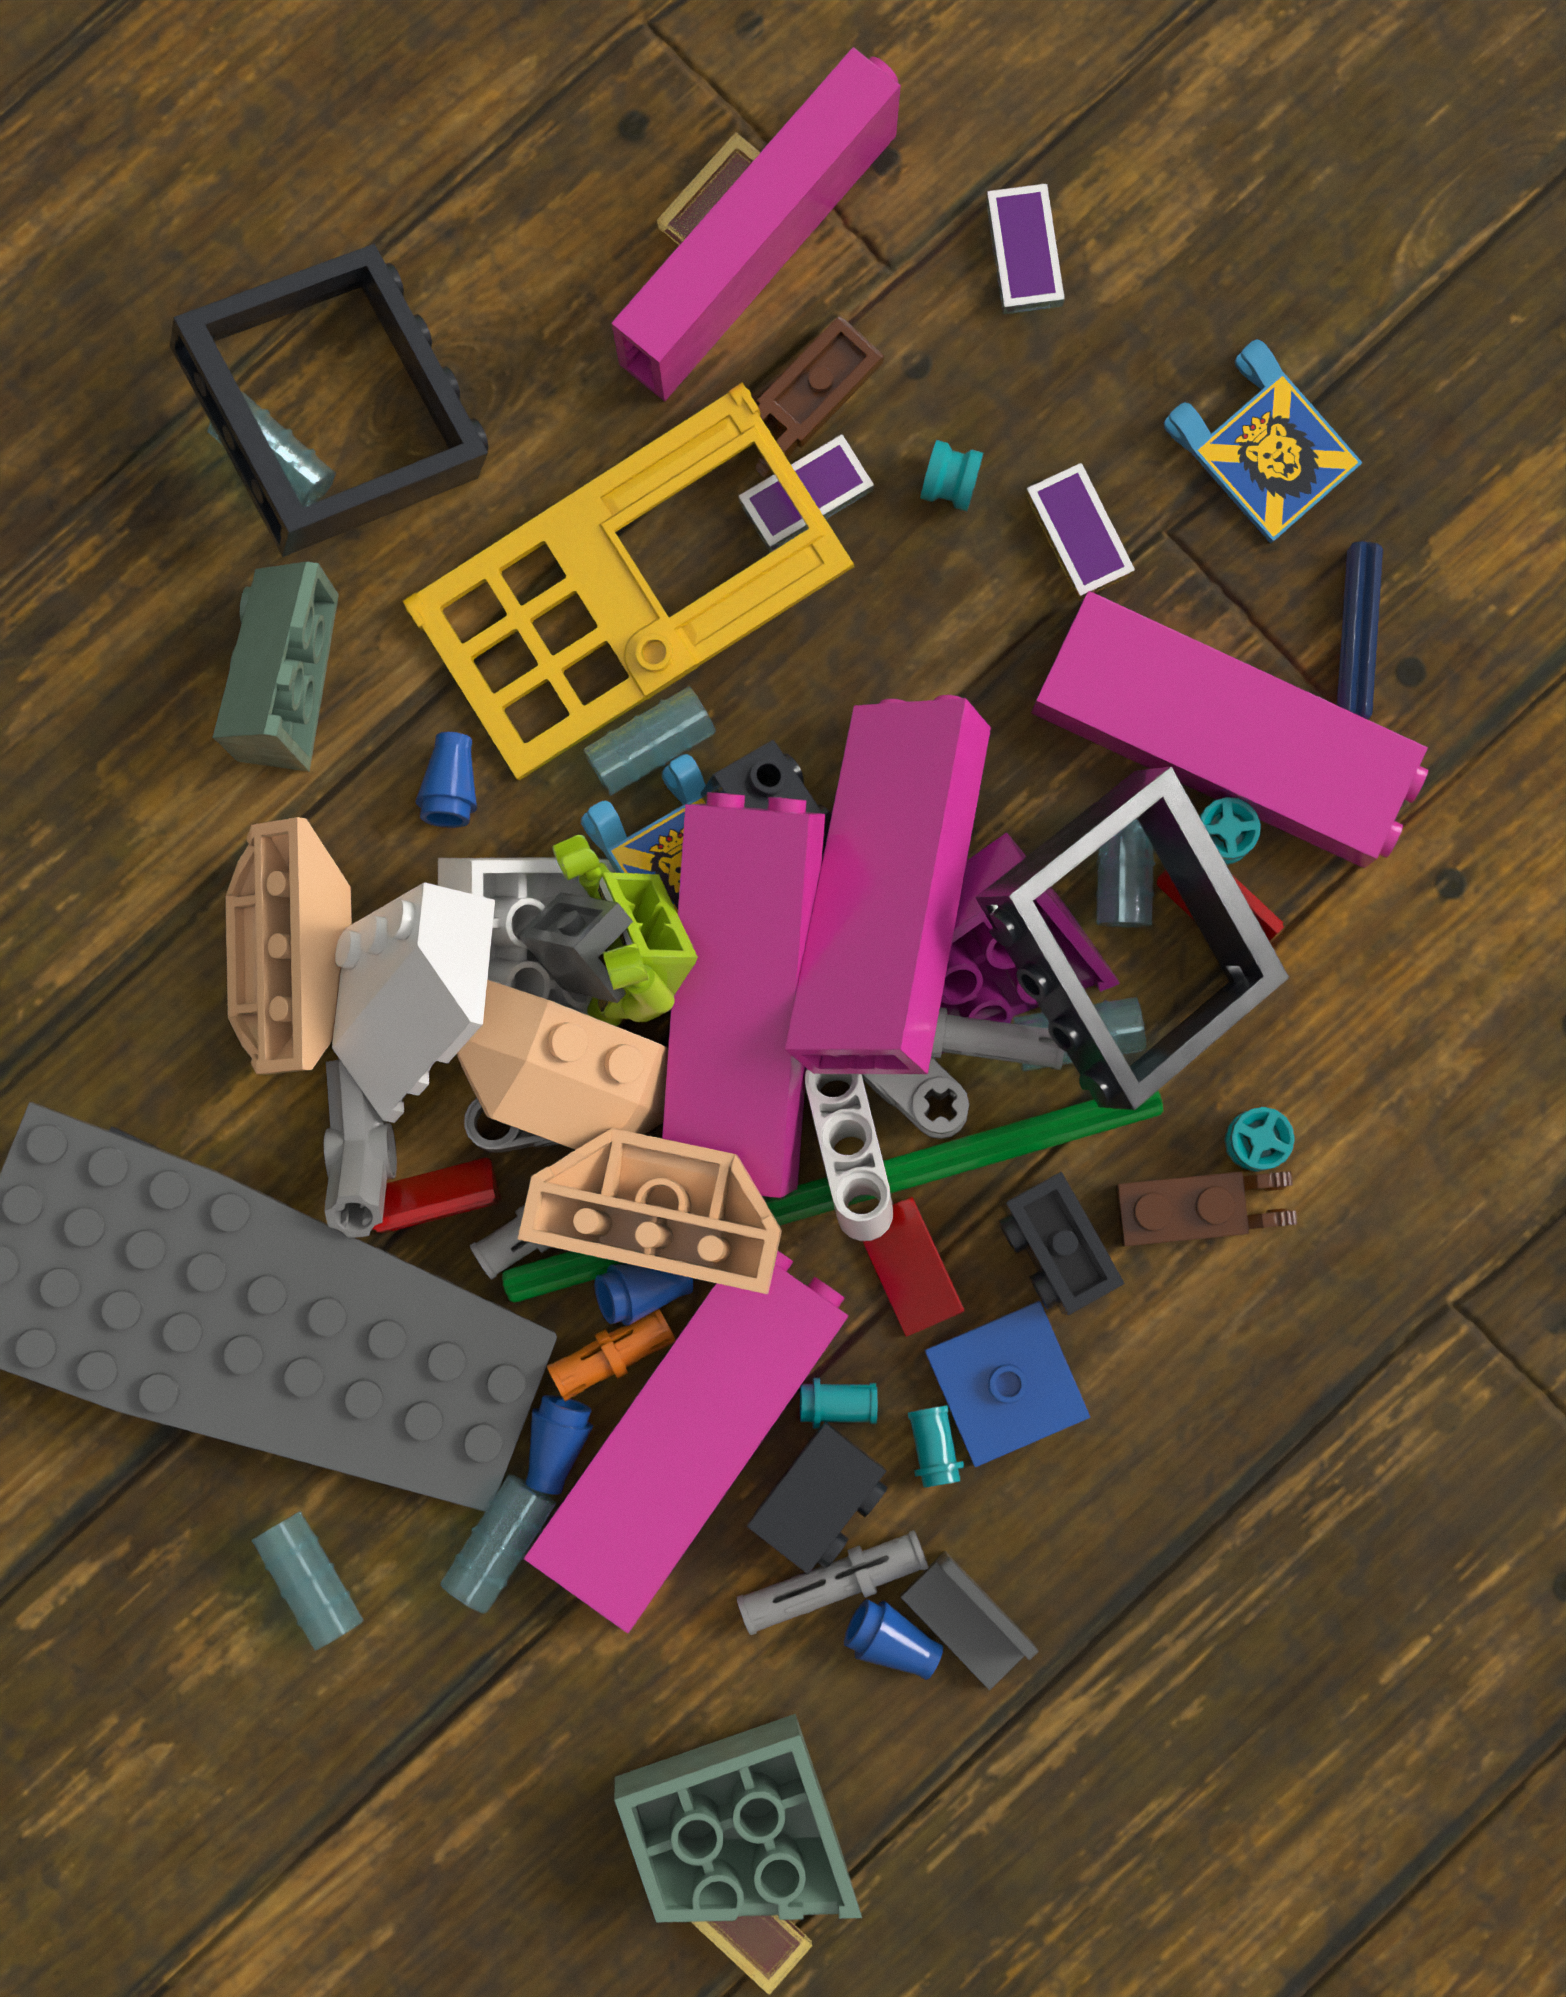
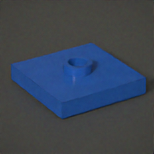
(1007, 1383)

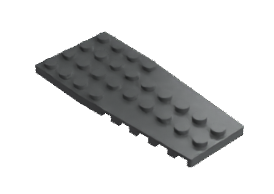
(250, 1318)

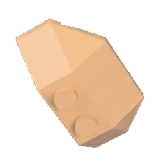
(281, 945)
(562, 1070)
(656, 1209)

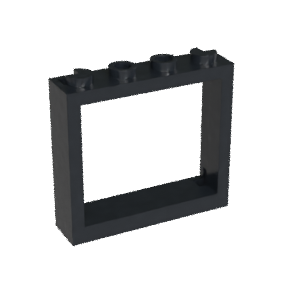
(247, 447)
(1210, 896)

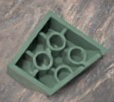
(278, 667)
(736, 1831)

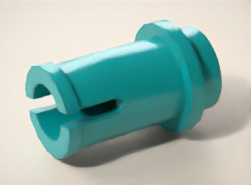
(838, 1403)
(934, 1447)

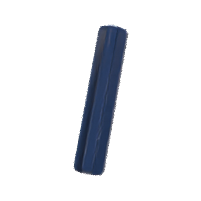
(1360, 628)

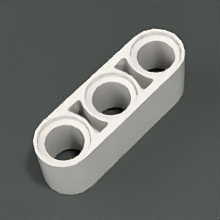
(856, 1173)

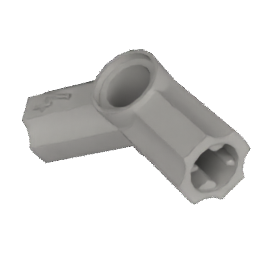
(357, 1156)

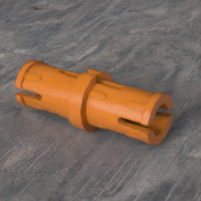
(610, 1354)

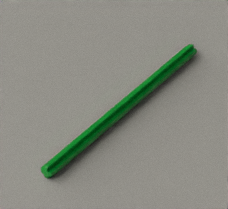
(901, 1171)

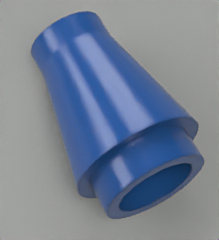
(448, 784)
(635, 1291)
(556, 1440)
(890, 1640)

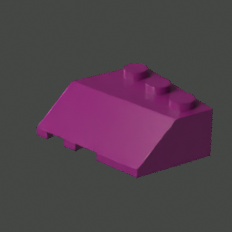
(979, 970)

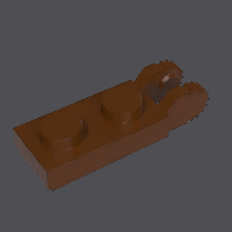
(817, 386)
(1196, 1207)

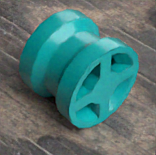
(951, 475)
(1237, 827)
(1274, 1134)

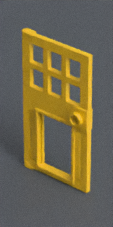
(604, 576)

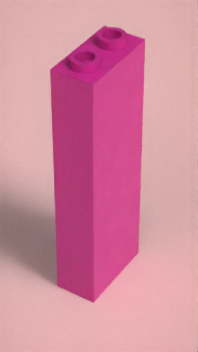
(758, 223)
(1232, 731)
(889, 888)
(748, 915)
(685, 1441)

